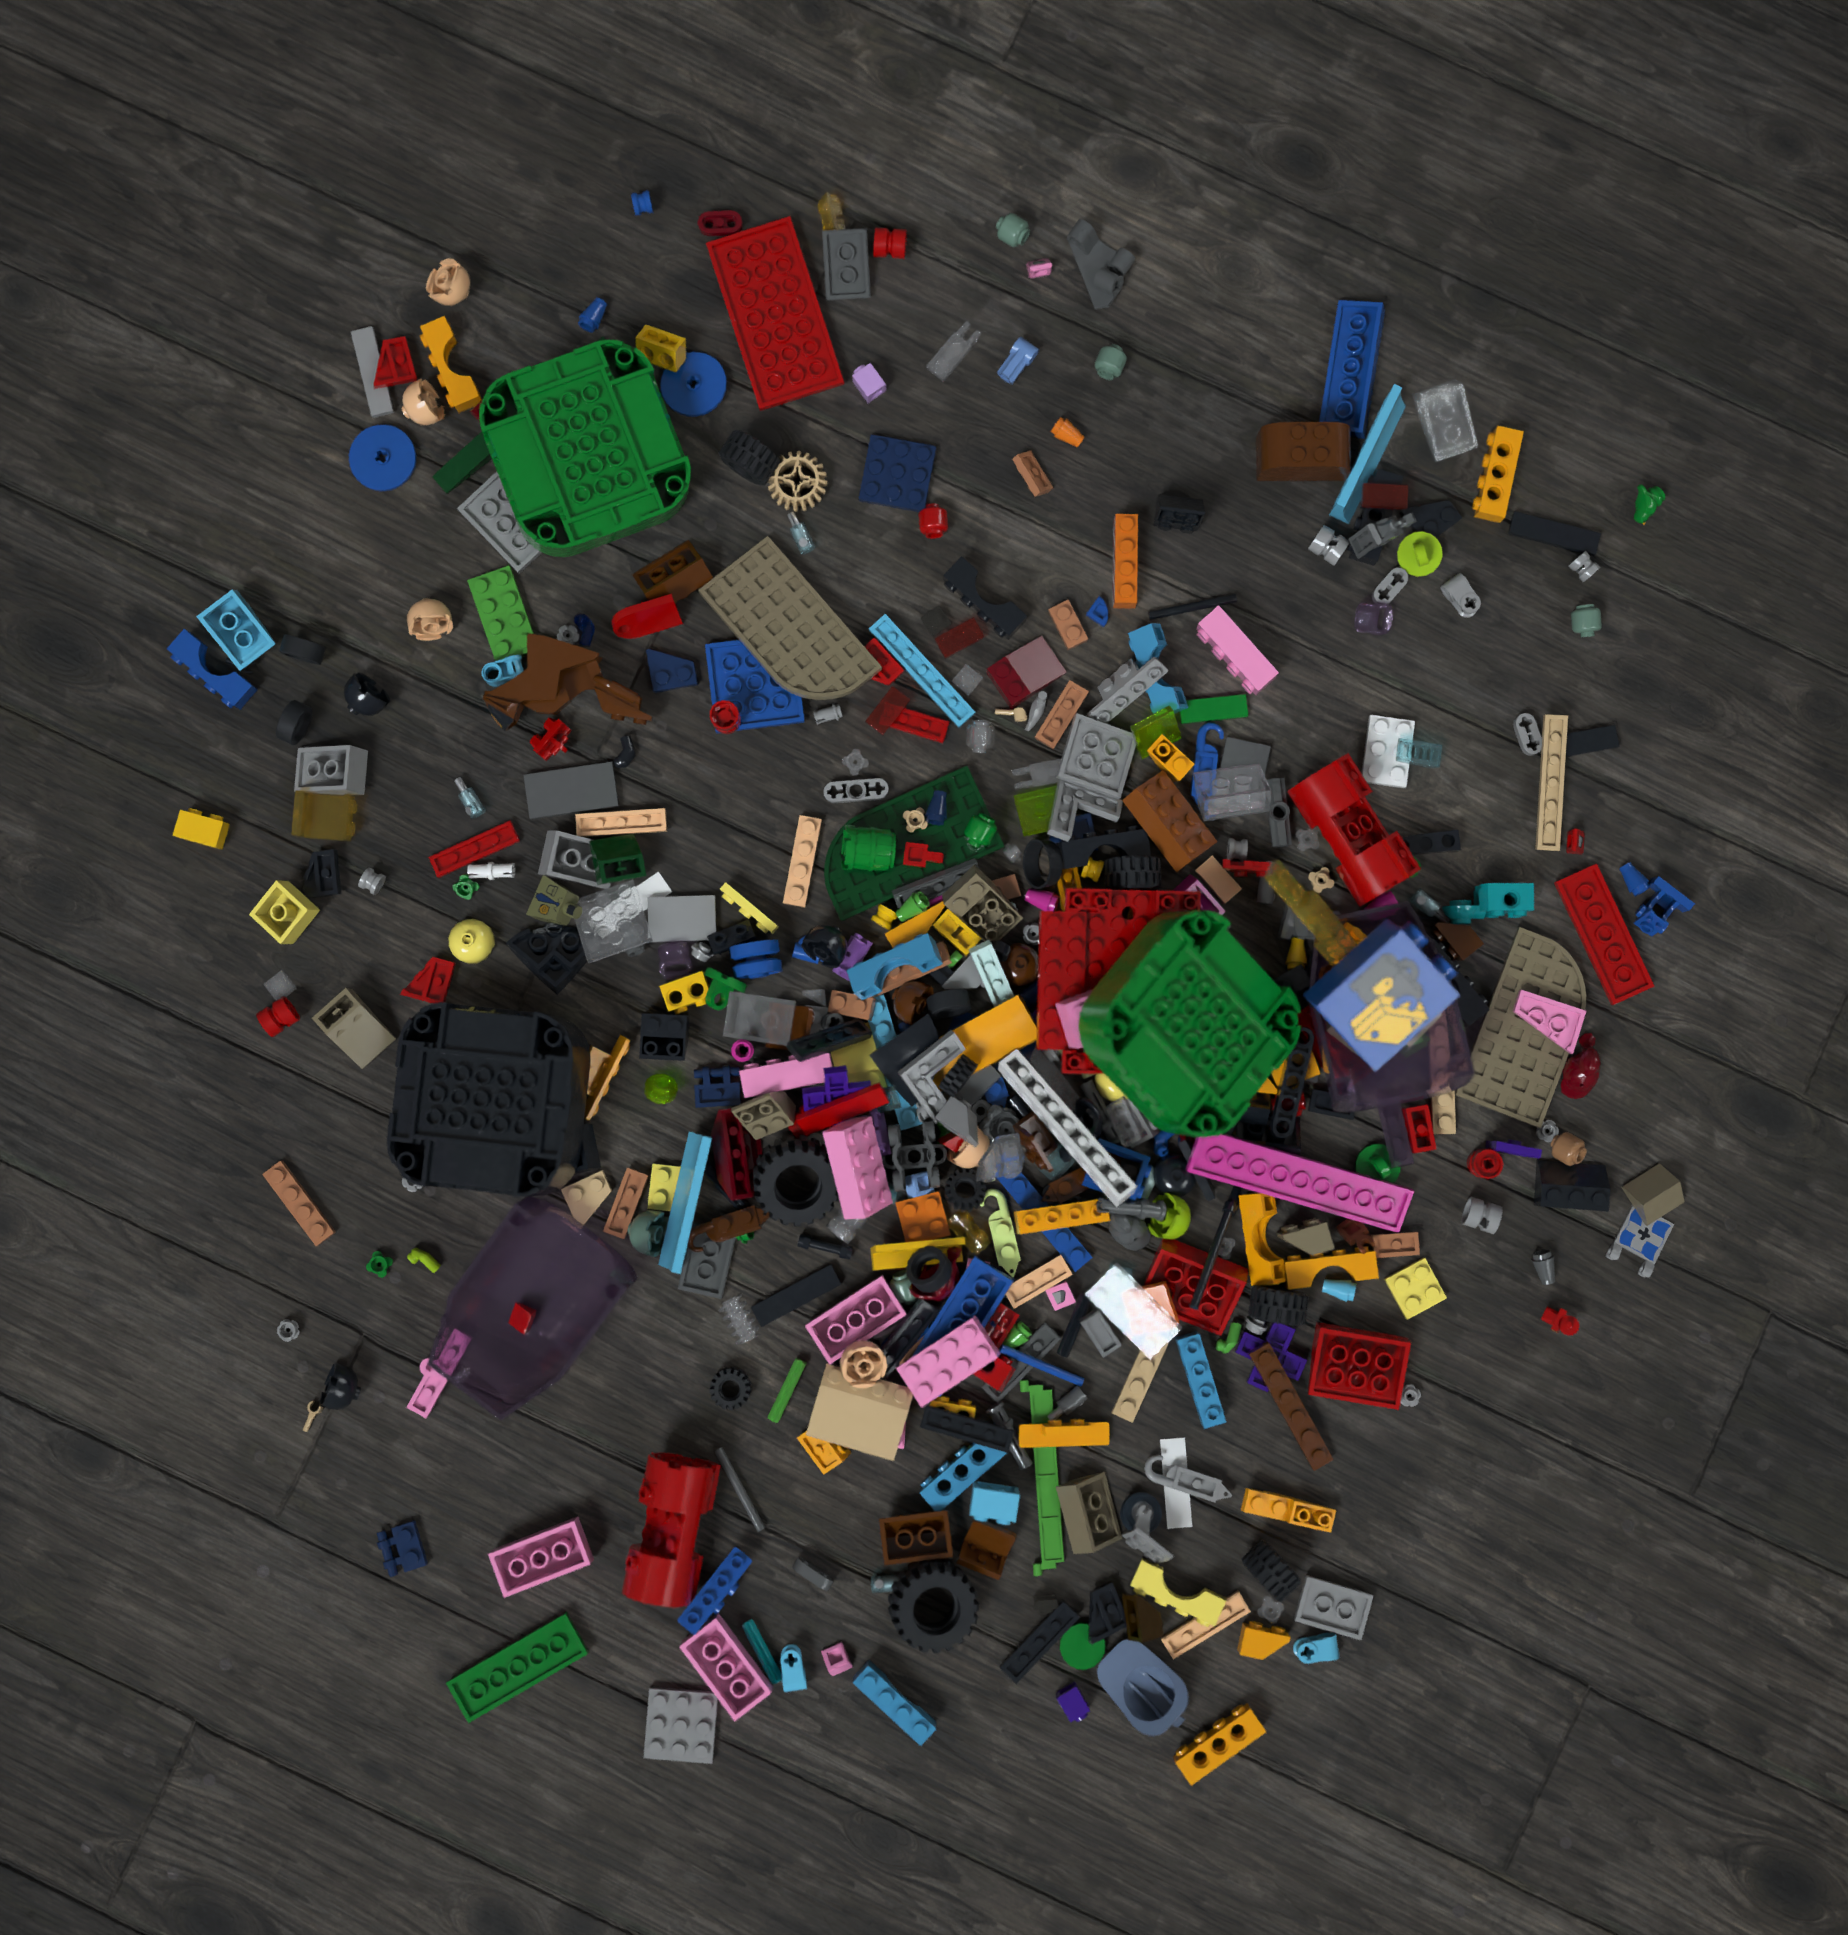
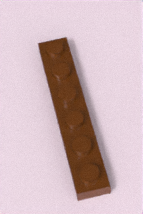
(1290, 1406)

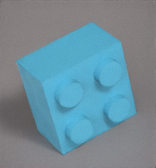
(994, 1502)

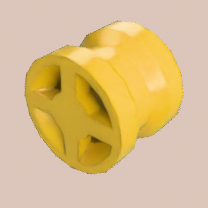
(1092, 869)
(884, 917)

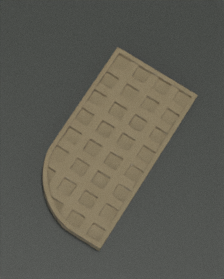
(789, 626)
(1510, 1058)

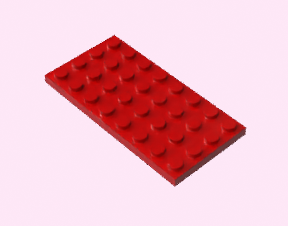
(775, 313)

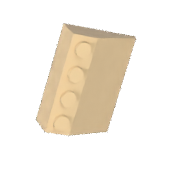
(860, 1417)

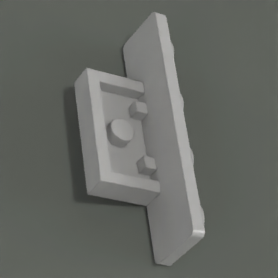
(1125, 687)

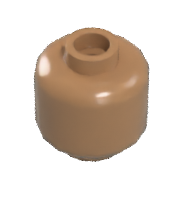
(1568, 1148)

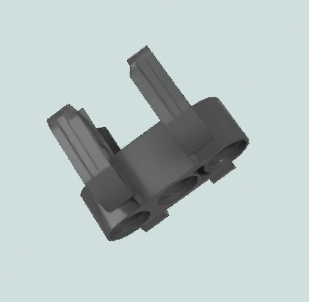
(902, 1152)

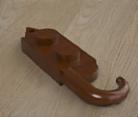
(1070, 1185)
(729, 1226)

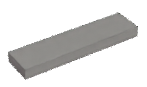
(368, 357)

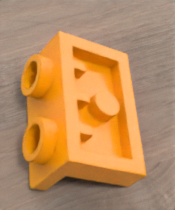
(823, 1453)

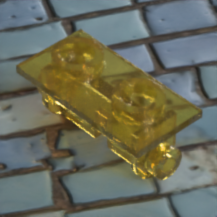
(829, 208)
(976, 1238)

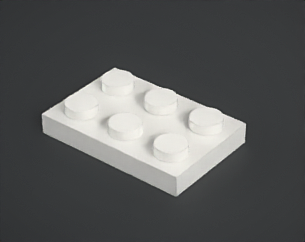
(1381, 748)

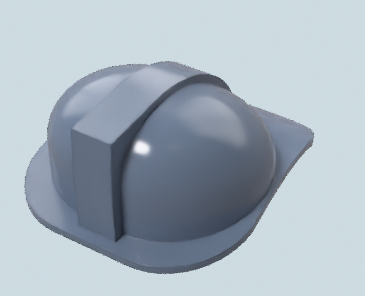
(1143, 1688)

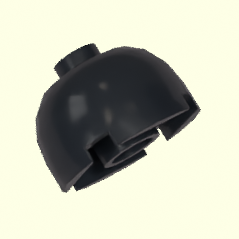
(364, 696)
(827, 944)
(1171, 1175)
(340, 1388)

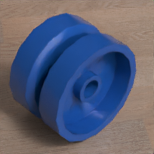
(756, 959)

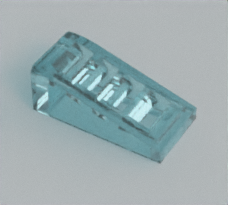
(1434, 758)
(894, 1101)

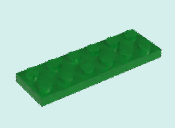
(517, 1667)

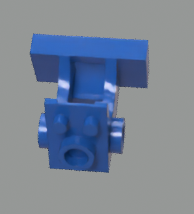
(1668, 899)

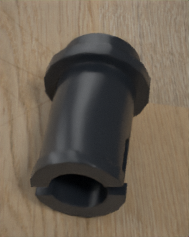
(1018, 1106)

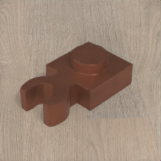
(1355, 1232)

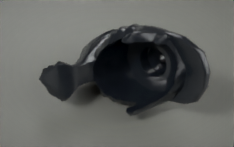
(1089, 1116)

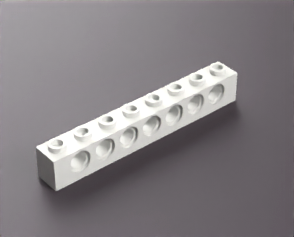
(1067, 1128)

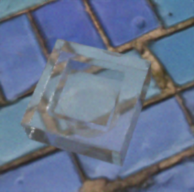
(967, 680)
(279, 985)

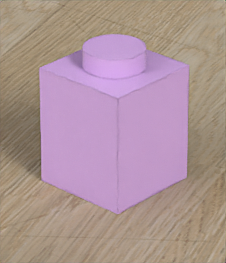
(868, 382)

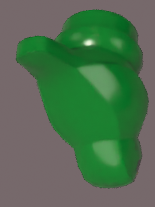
(1647, 502)

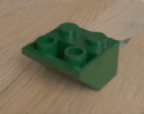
(617, 859)

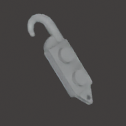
(1188, 1481)

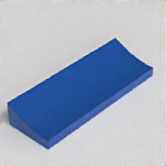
(1353, 364)
(975, 1294)

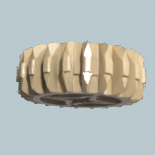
(807, 482)

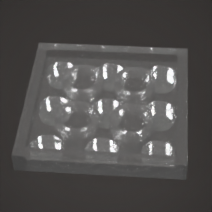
(612, 921)

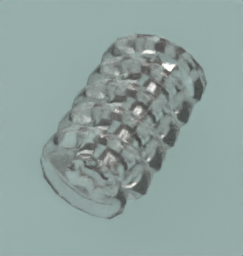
(739, 1319)

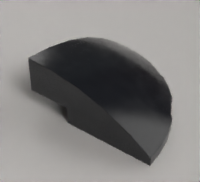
(550, 953)
(902, 1050)

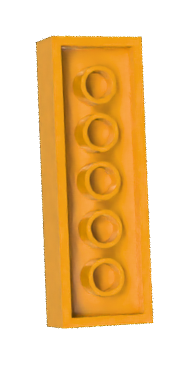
(994, 1035)

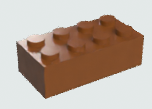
(1169, 820)

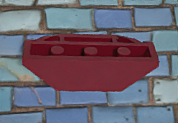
(734, 1155)

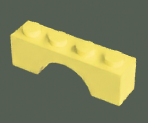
(1204, 1605)

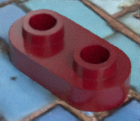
(720, 223)

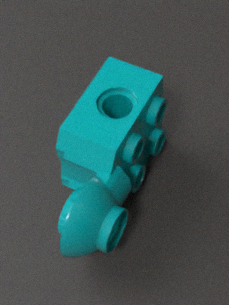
(1490, 902)

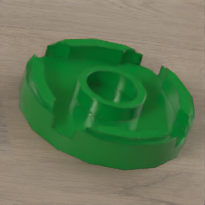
(1077, 1649)

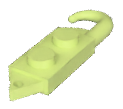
(1003, 1233)

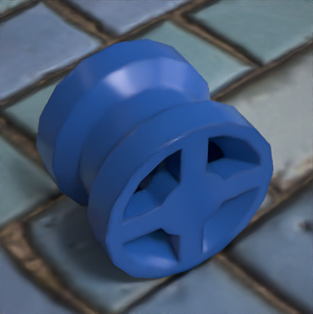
(642, 202)

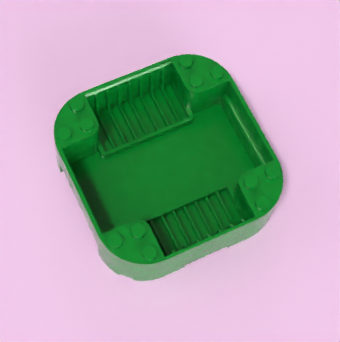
(585, 448)
(1188, 1024)

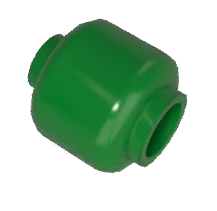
(980, 830)

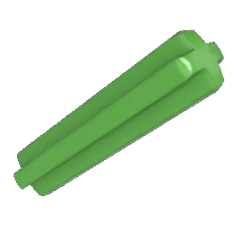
(786, 1390)

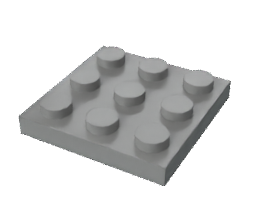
(1097, 756)
(680, 1725)

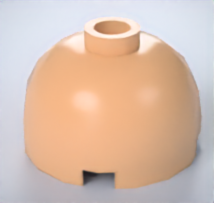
(449, 283)
(420, 403)
(429, 619)
(968, 1155)
(863, 1364)

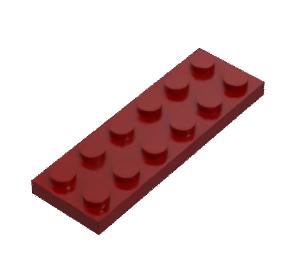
(1604, 934)

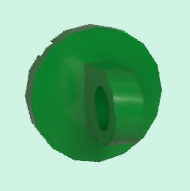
(721, 984)
(1374, 1162)

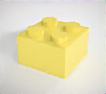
(284, 912)

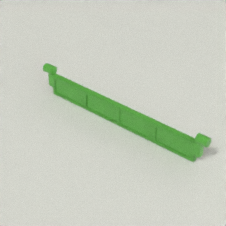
(1046, 1482)

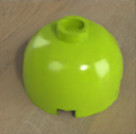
(1176, 1218)

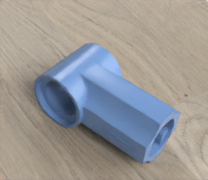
(1020, 355)

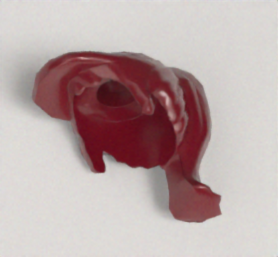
(1581, 1069)
(952, 1253)

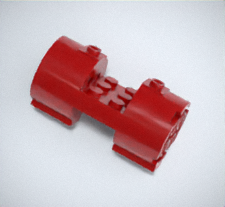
(1367, 853)
(664, 1565)

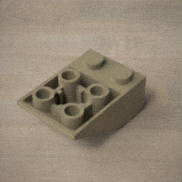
(981, 905)
(354, 1027)

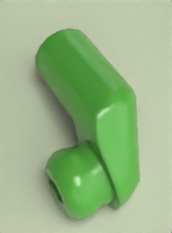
(1232, 1339)

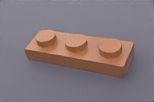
(1061, 714)
(626, 1203)

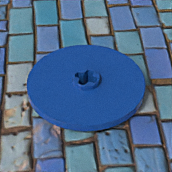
(707, 392)
(365, 456)

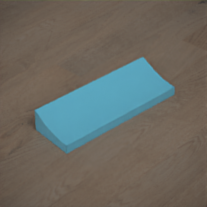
(1369, 455)
(684, 1201)

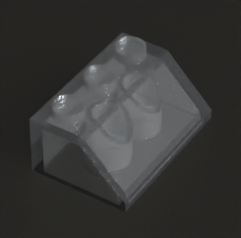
(1232, 792)

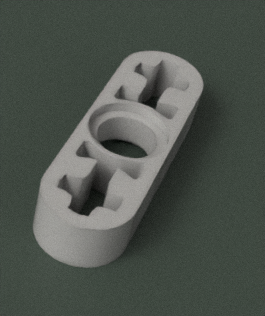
(872, 784)

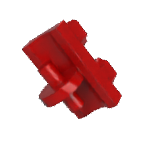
(552, 740)
(1560, 1321)
(1001, 1324)

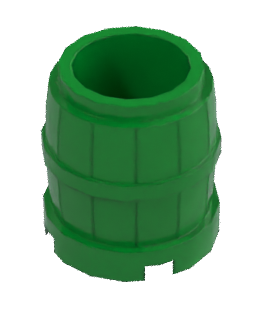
(868, 848)

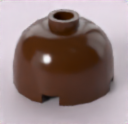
(1021, 965)
(911, 1000)

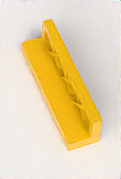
(897, 1255)

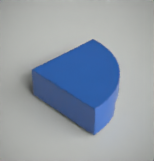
(1098, 612)

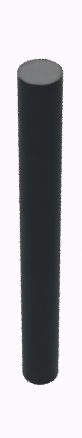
(1194, 606)

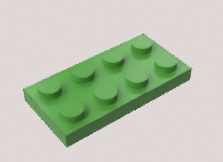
(501, 612)

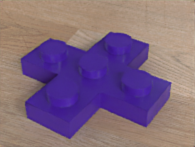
(835, 1087)
(1279, 1339)

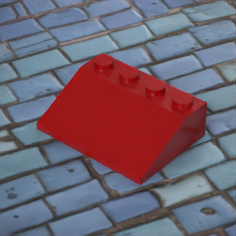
(1181, 1269)
(1358, 1365)

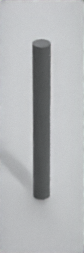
(740, 1490)

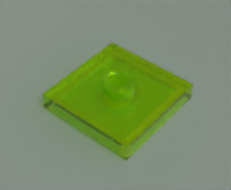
(1152, 727)
(1035, 810)

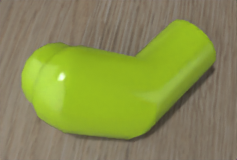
(430, 1262)

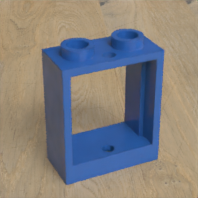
(1127, 1154)

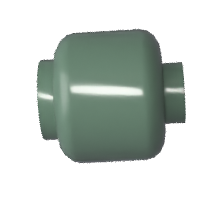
(1012, 230)
(1110, 362)
(1586, 620)
(900, 1286)

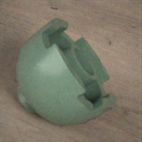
(647, 1232)

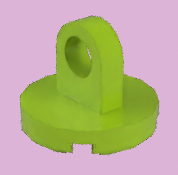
(1419, 553)

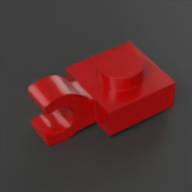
(918, 855)

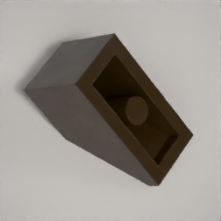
(1141, 1619)

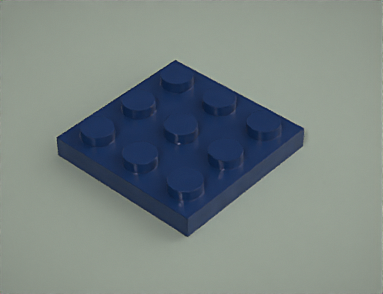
(897, 473)

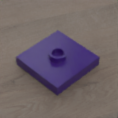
(1513, 1147)

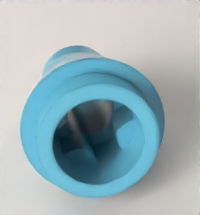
(1340, 1289)

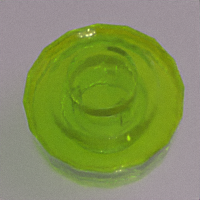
(661, 1088)

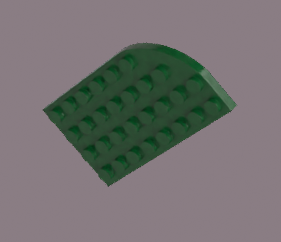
(861, 890)

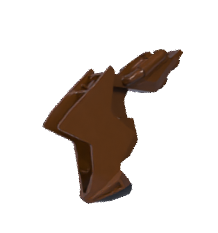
(554, 678)

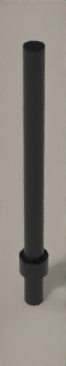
(1229, 1210)

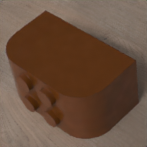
(1303, 451)

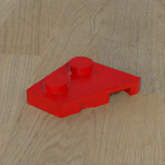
(890, 667)
(1241, 869)

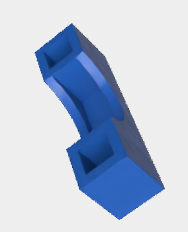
(192, 652)

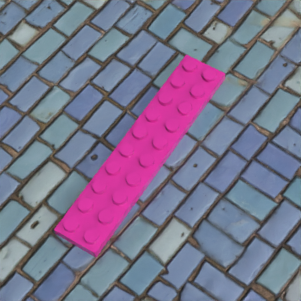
(1300, 1180)

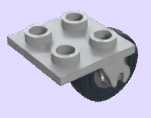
(1141, 1516)

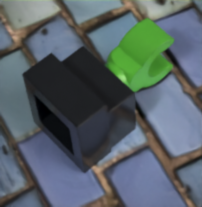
(944, 973)

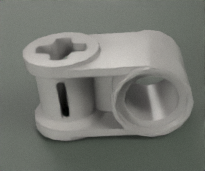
(1459, 593)

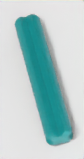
(762, 1651)

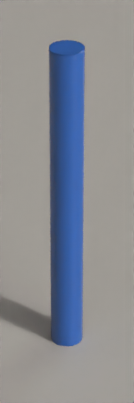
(1039, 1364)

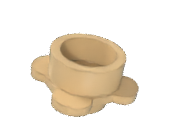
(910, 815)
(1324, 874)

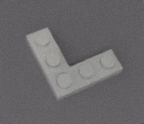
(1069, 798)
(924, 1066)

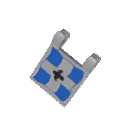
(1640, 1240)

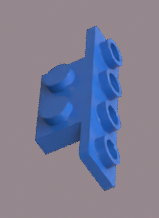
(717, 1587)

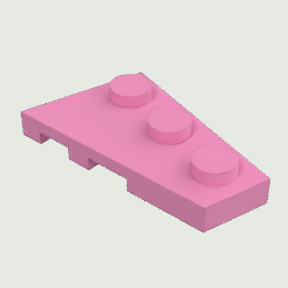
(1552, 1018)

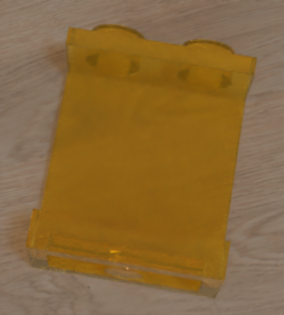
(323, 816)

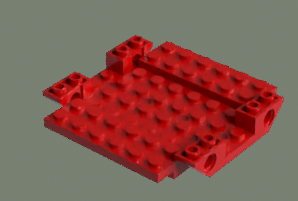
(1083, 946)

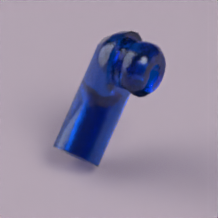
(587, 628)

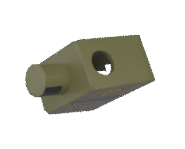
(554, 903)

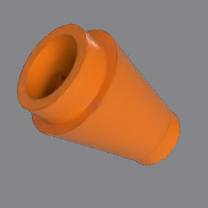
(1067, 432)

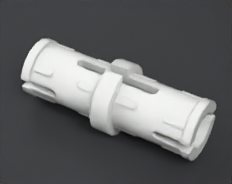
(491, 870)

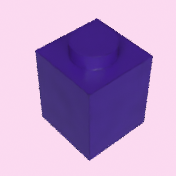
(1073, 1702)

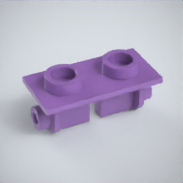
(857, 949)
(881, 1131)

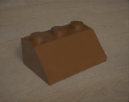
(674, 573)
(916, 1537)

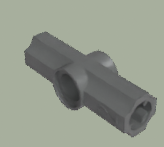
(1279, 827)

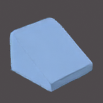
(918, 1185)

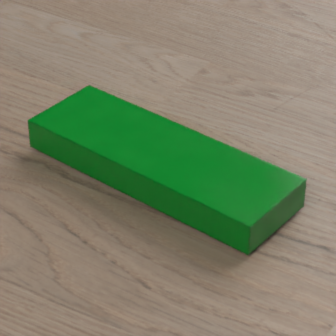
(1214, 709)

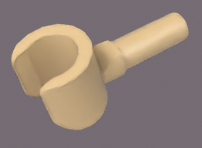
(1019, 713)
(311, 1416)

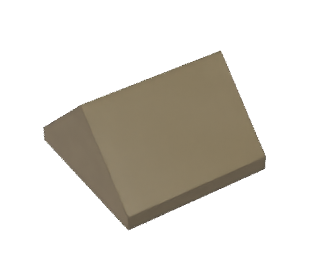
(1654, 1193)

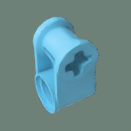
(505, 669)
(1321, 1648)
(792, 1671)

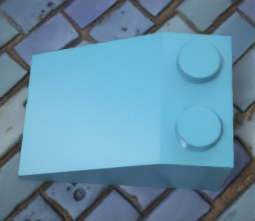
(236, 629)

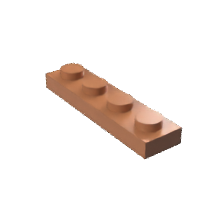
(907, 973)
(299, 1203)

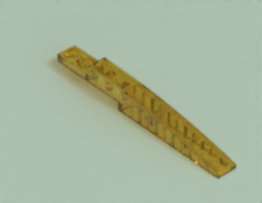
(1331, 936)

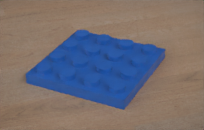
(743, 681)

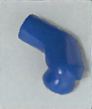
(1161, 1143)

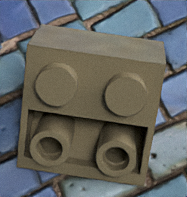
(766, 1114)
(1311, 1237)

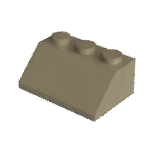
(1089, 1513)

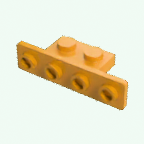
(602, 1069)
(1063, 1434)

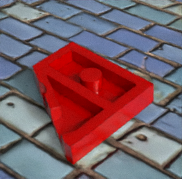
(394, 364)
(432, 982)

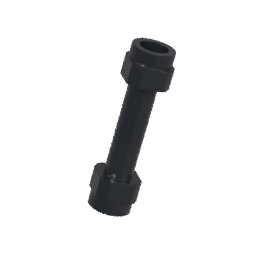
(806, 1241)

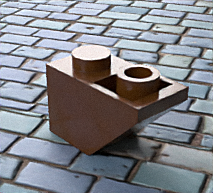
(1458, 939)

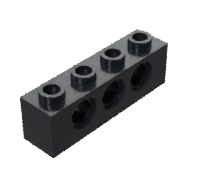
(1379, 477)

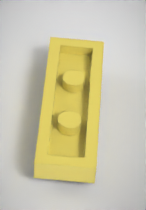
(748, 909)

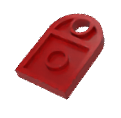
(646, 618)

